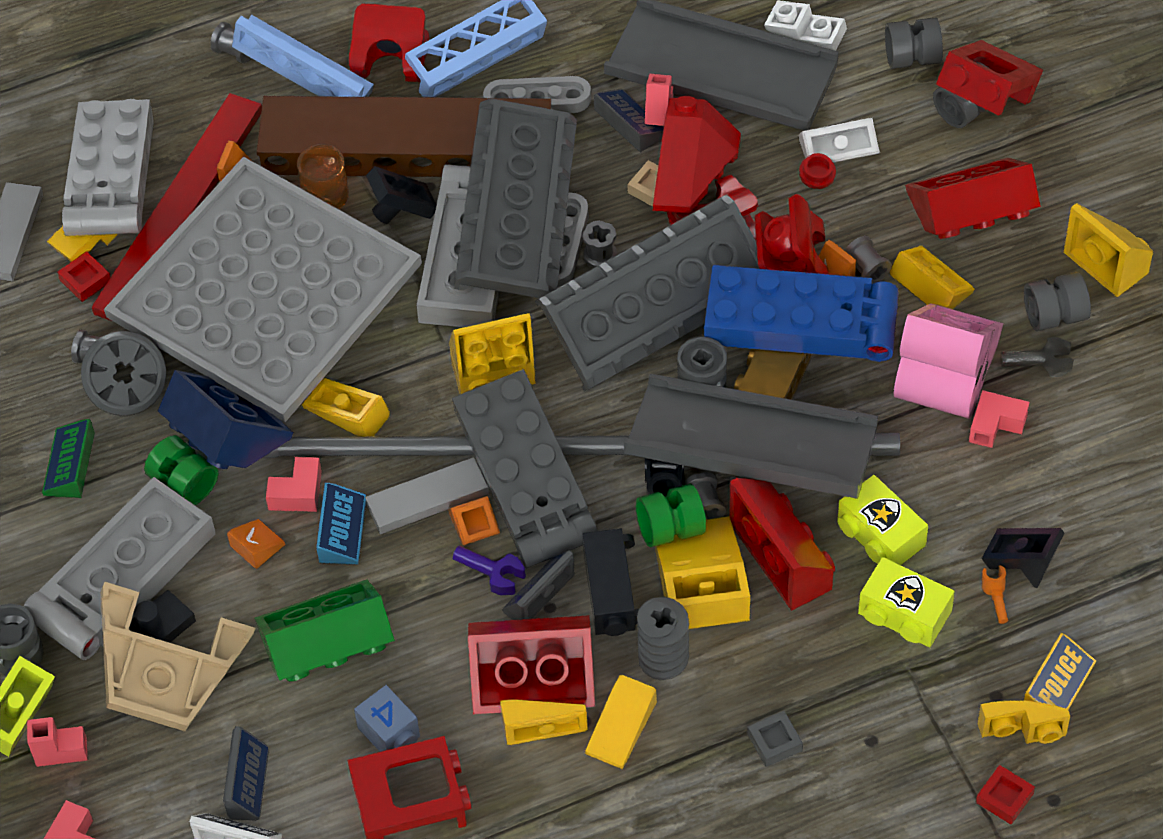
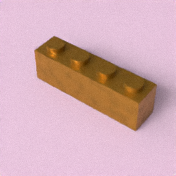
(773, 373)

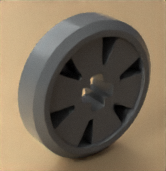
(125, 349)

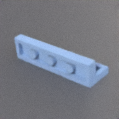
(478, 57)
(296, 60)

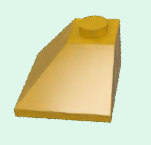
(1106, 250)

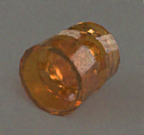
(324, 174)

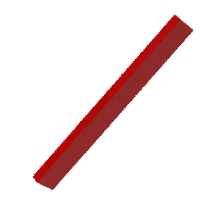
(185, 193)

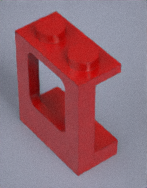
(989, 87)
(374, 798)

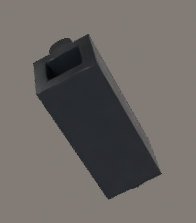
(609, 581)

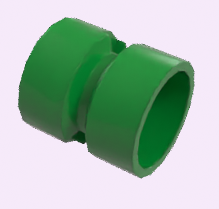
(181, 469)
(670, 515)

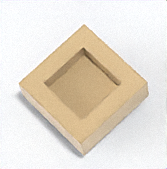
(643, 183)

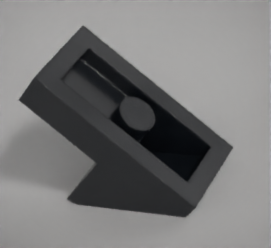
(1023, 549)

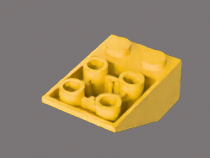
(492, 351)
(706, 575)

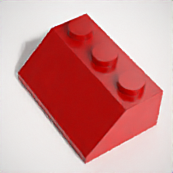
(974, 196)
(779, 542)
(531, 662)

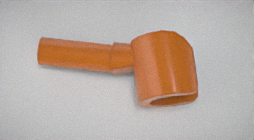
(995, 588)

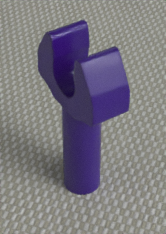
(494, 569)

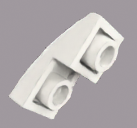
(799, 23)

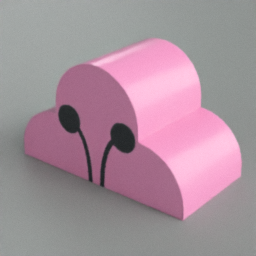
(945, 358)

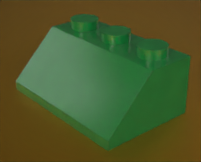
(325, 630)

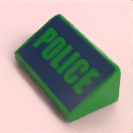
(69, 460)

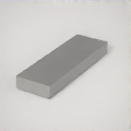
(17, 214)
(427, 495)

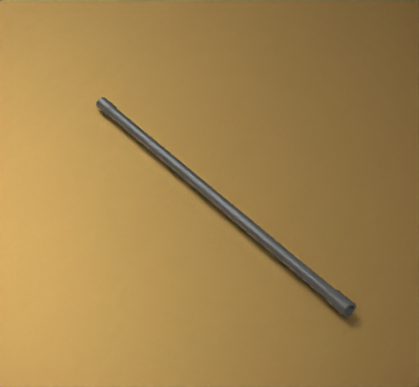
(884, 445)

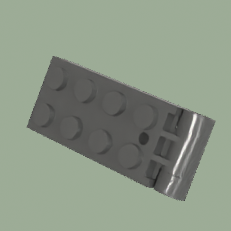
(524, 468)

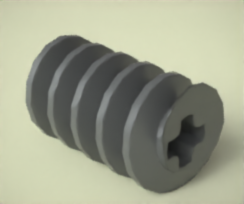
(663, 638)

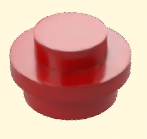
(817, 171)

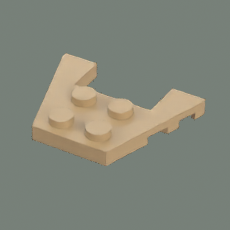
(158, 677)

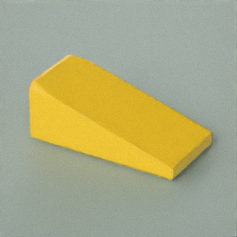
(348, 407)
(539, 720)
(622, 721)

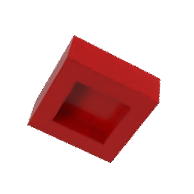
(84, 276)
(1005, 794)

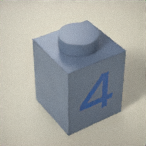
(387, 720)

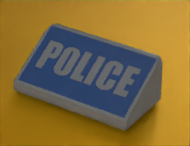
(627, 118)
(541, 587)
(245, 776)

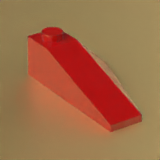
(692, 153)

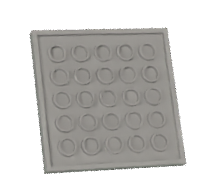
(263, 288)

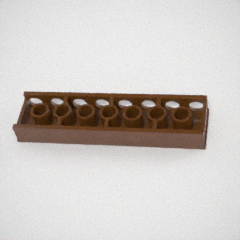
(373, 129)

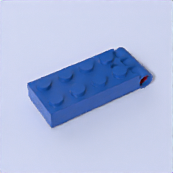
(802, 312)

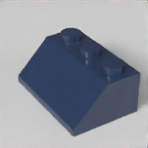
(220, 421)

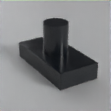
(399, 193)
(162, 618)

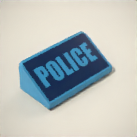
(340, 525)

